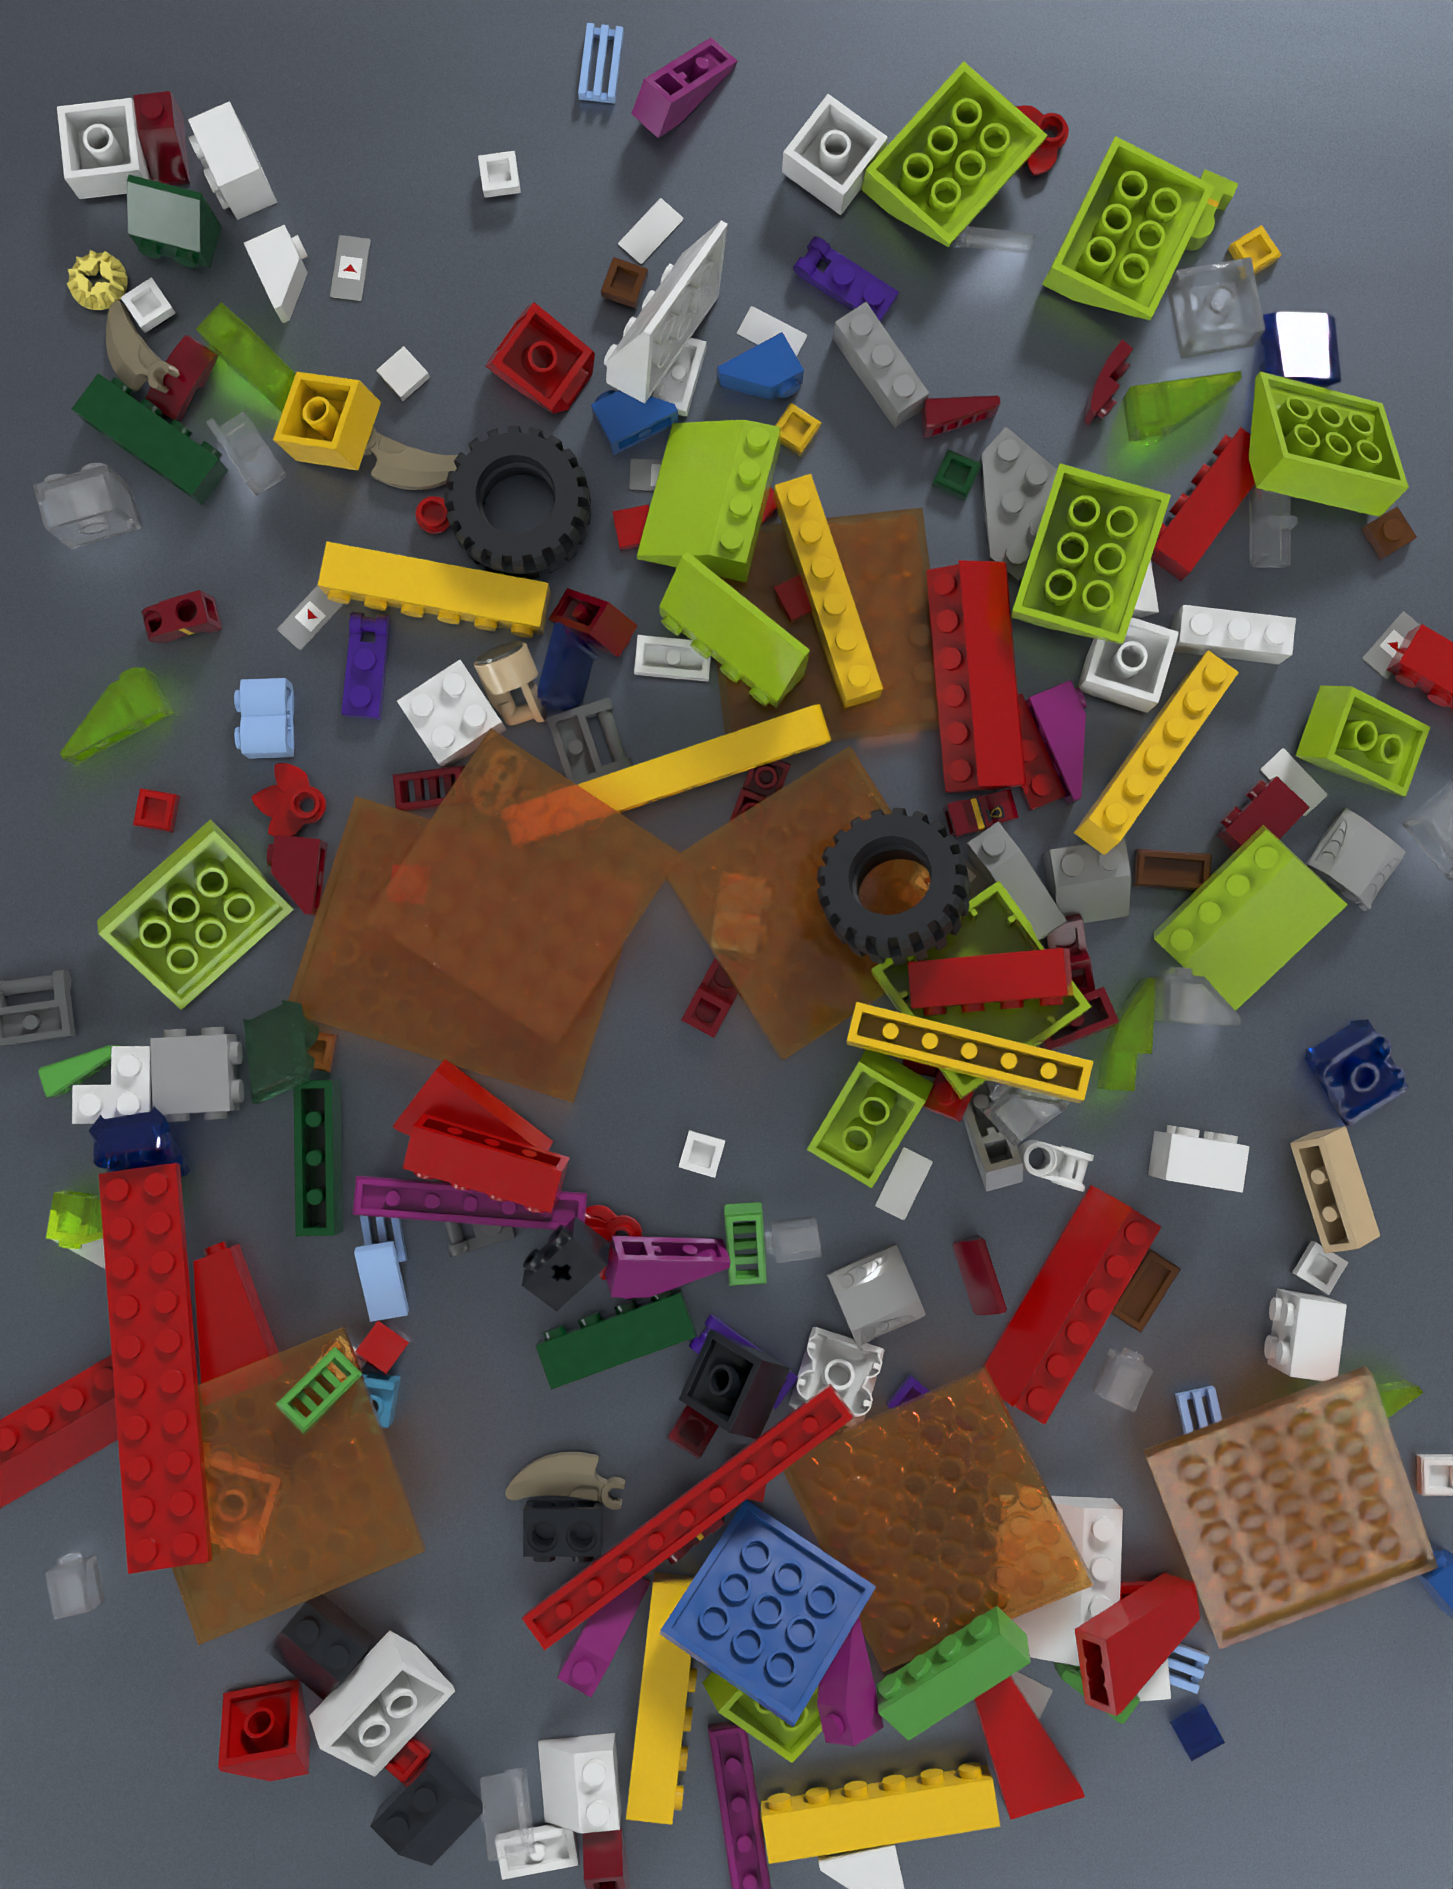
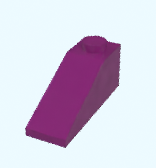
(681, 86)
(1061, 725)
(658, 1264)
(600, 1639)
(848, 1694)

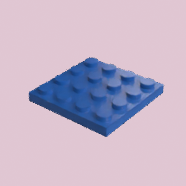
(768, 1612)

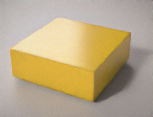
(1258, 246)
(797, 429)

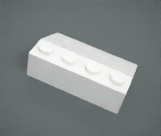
(668, 317)
(1098, 1536)

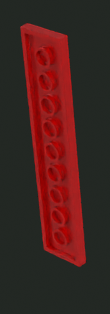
(154, 1369)

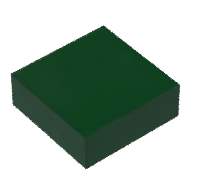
(956, 474)

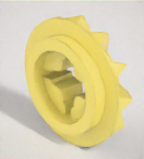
(102, 294)

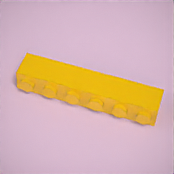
(434, 589)
(827, 591)
(1156, 753)
(970, 1052)
(661, 1712)
(879, 1812)

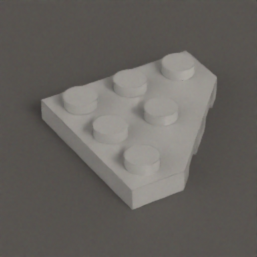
(1013, 499)

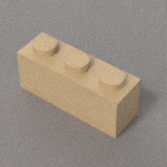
(1335, 1190)

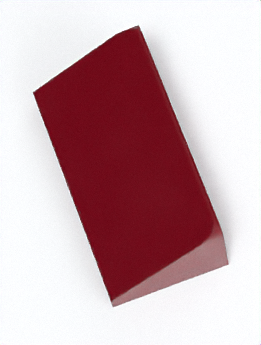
(979, 1276)

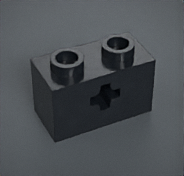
(565, 1263)

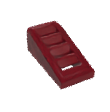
(950, 413)
(401, 787)

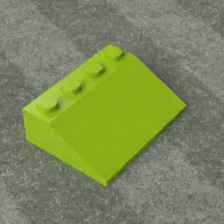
(952, 157)
(1128, 232)
(1323, 446)
(711, 495)
(1090, 555)
(732, 632)
(194, 915)
(1249, 918)

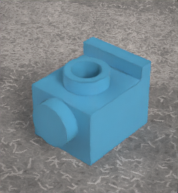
(385, 1392)

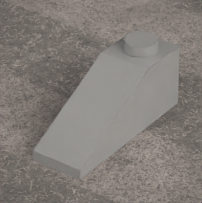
(1002, 860)
(994, 1155)

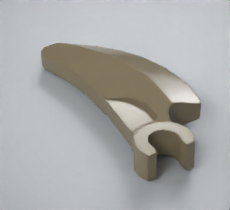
(131, 355)
(407, 466)
(565, 1475)

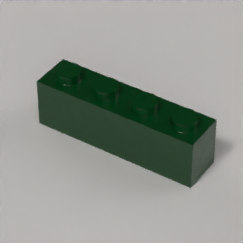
(150, 438)
(318, 1158)
(615, 1338)

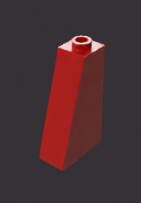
(461, 1100)
(228, 1313)
(1133, 1639)
(1023, 1754)

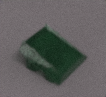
(279, 1050)

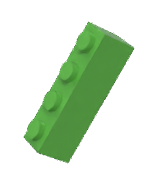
(953, 1673)

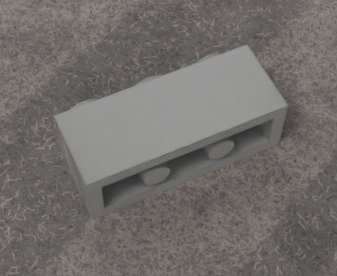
(880, 364)

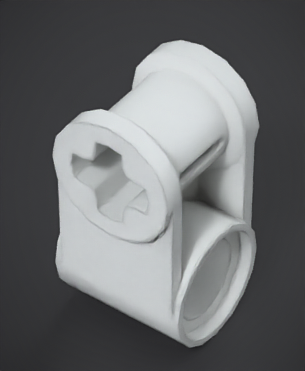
(1060, 1164)

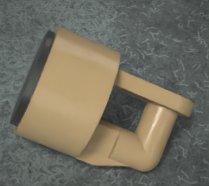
(505, 670)

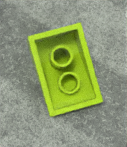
(1362, 739)
(870, 1117)
(761, 1722)

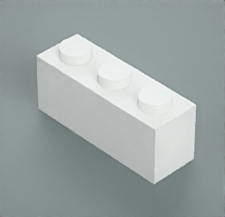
(1233, 634)

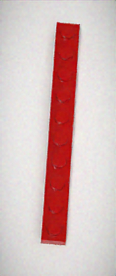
(688, 1516)

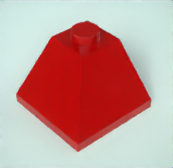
(265, 1732)

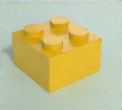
(327, 420)

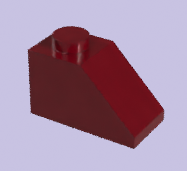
(162, 137)
(594, 621)
(299, 869)
(605, 1860)

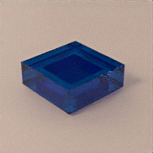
(1197, 1732)

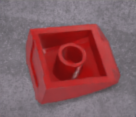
(543, 360)

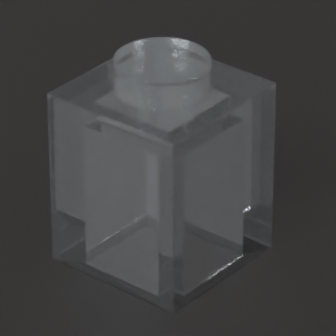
(793, 1239)
(1123, 1378)
(74, 1585)

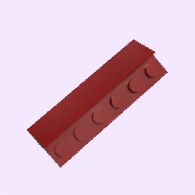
(975, 676)
(1069, 1303)
(57, 1431)

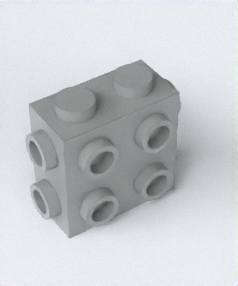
(196, 1074)

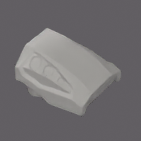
(1355, 858)
(876, 1294)

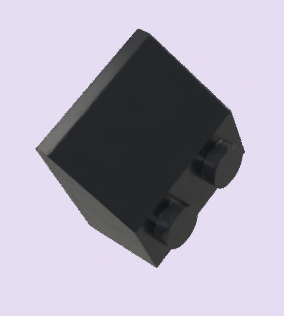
(734, 1385)
(320, 1645)
(427, 1813)

